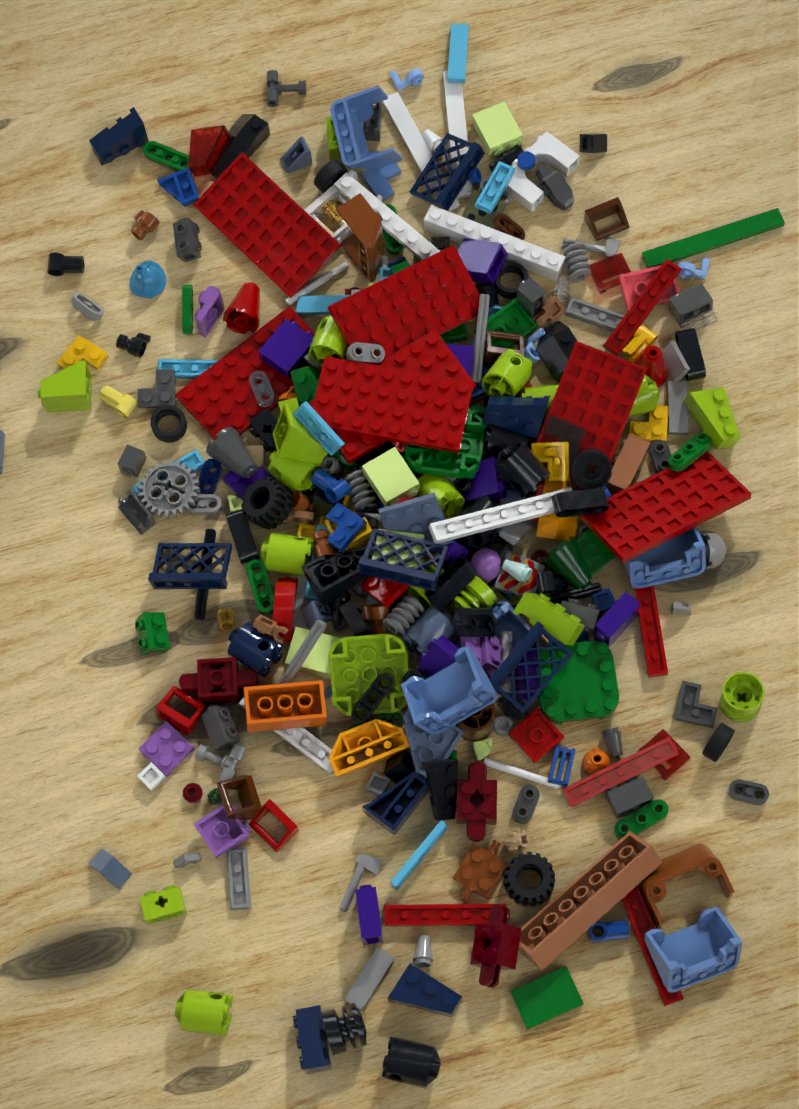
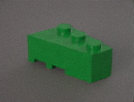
(305, 383)

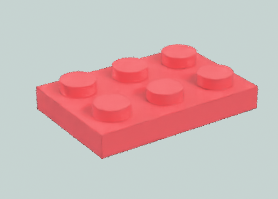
(635, 282)

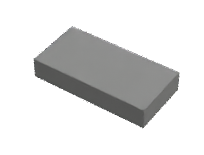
(675, 361)

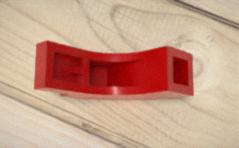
(285, 605)

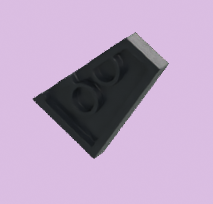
(443, 787)

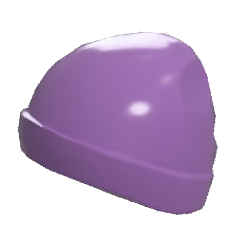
(486, 564)

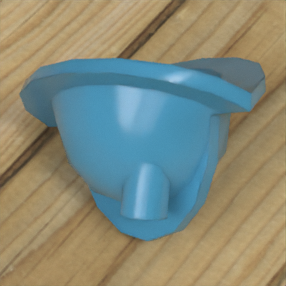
(147, 280)

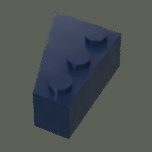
(120, 138)
(516, 413)
(398, 803)
(424, 992)
(312, 1040)

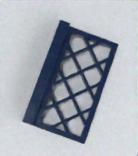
(457, 176)
(396, 572)
(187, 580)
(520, 652)

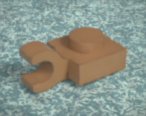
(550, 311)
(301, 517)
(267, 626)

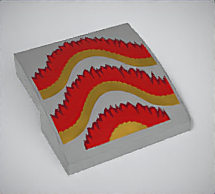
(509, 585)

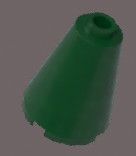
(569, 564)

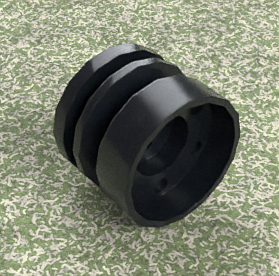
(591, 480)
(344, 1028)

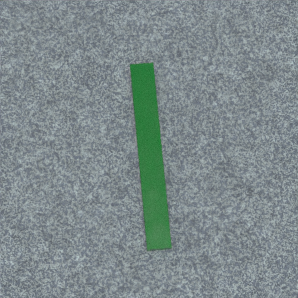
(714, 238)

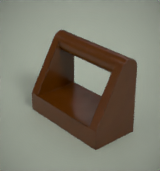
(602, 211)
(492, 353)
(247, 794)

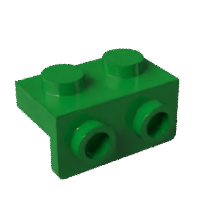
(152, 632)

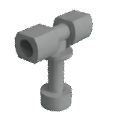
(228, 762)

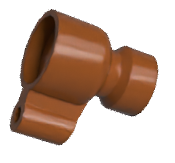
(147, 223)
(302, 502)
(322, 547)
(377, 613)

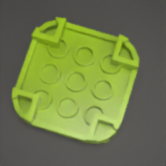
(358, 662)

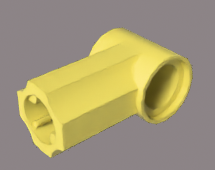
(121, 403)

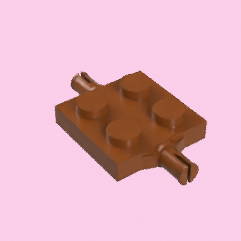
(480, 871)

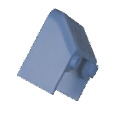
(347, 120)

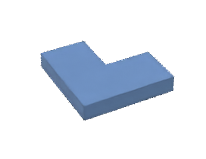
(378, 180)

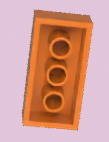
(285, 706)

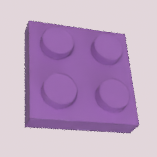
(166, 748)

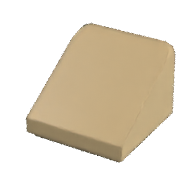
(257, 454)

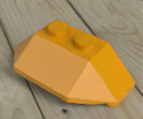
(366, 746)

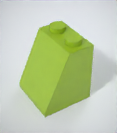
(67, 389)
(295, 440)

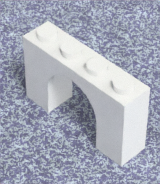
(546, 150)

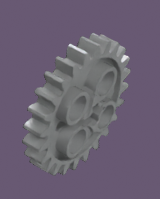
(175, 474)

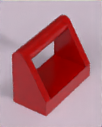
(176, 719)
(271, 807)

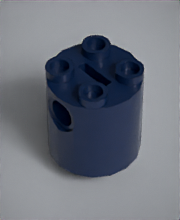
(254, 649)

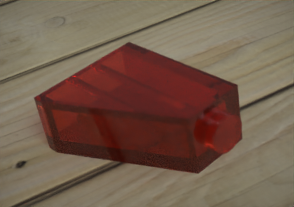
(206, 148)

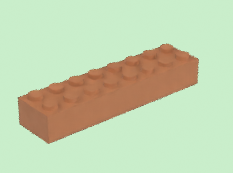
(587, 899)

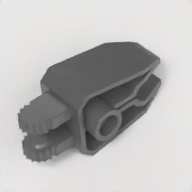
(555, 187)

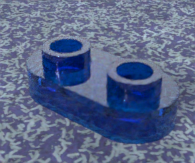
(210, 478)

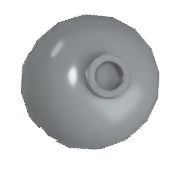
(714, 549)

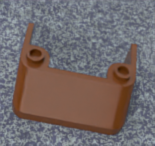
(366, 242)
(697, 856)

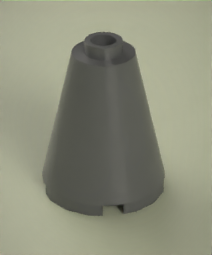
(232, 453)

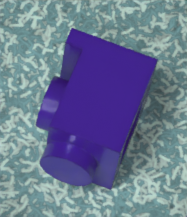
(455, 551)

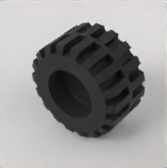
(267, 503)
(533, 862)

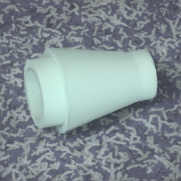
(519, 571)

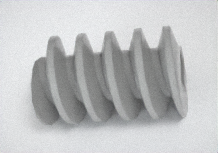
(576, 261)
(359, 493)
(403, 615)

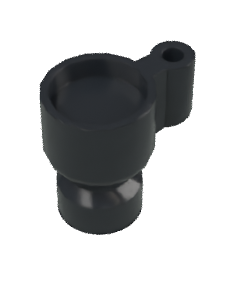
(135, 346)

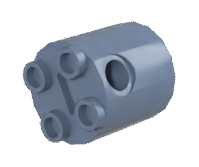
(429, 625)

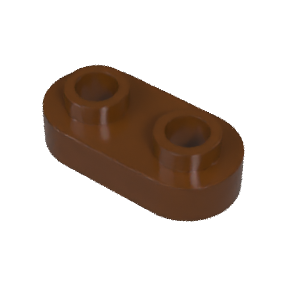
(508, 226)

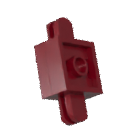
(218, 680)
(476, 801)
(495, 946)

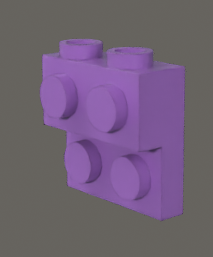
(210, 309)
(486, 650)
(222, 832)

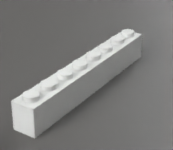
(519, 251)

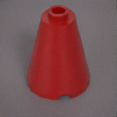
(244, 310)
(655, 363)

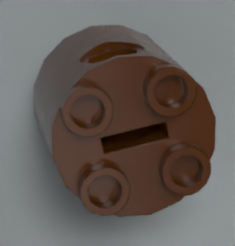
(479, 724)

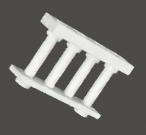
(315, 209)

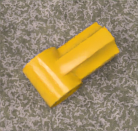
(642, 338)

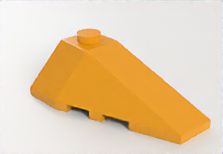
(552, 526)

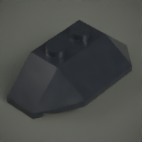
(556, 348)

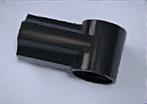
(60, 264)
(549, 582)

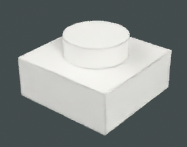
(151, 776)

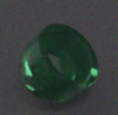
(211, 797)

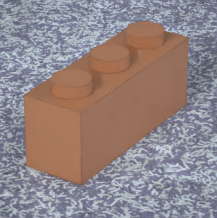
(627, 463)

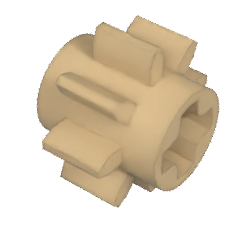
(516, 840)

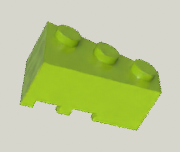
(715, 416)
(552, 616)

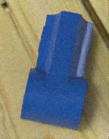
(333, 488)
(610, 931)

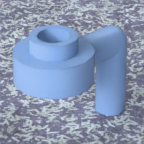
(413, 78)
(689, 270)
(530, 351)

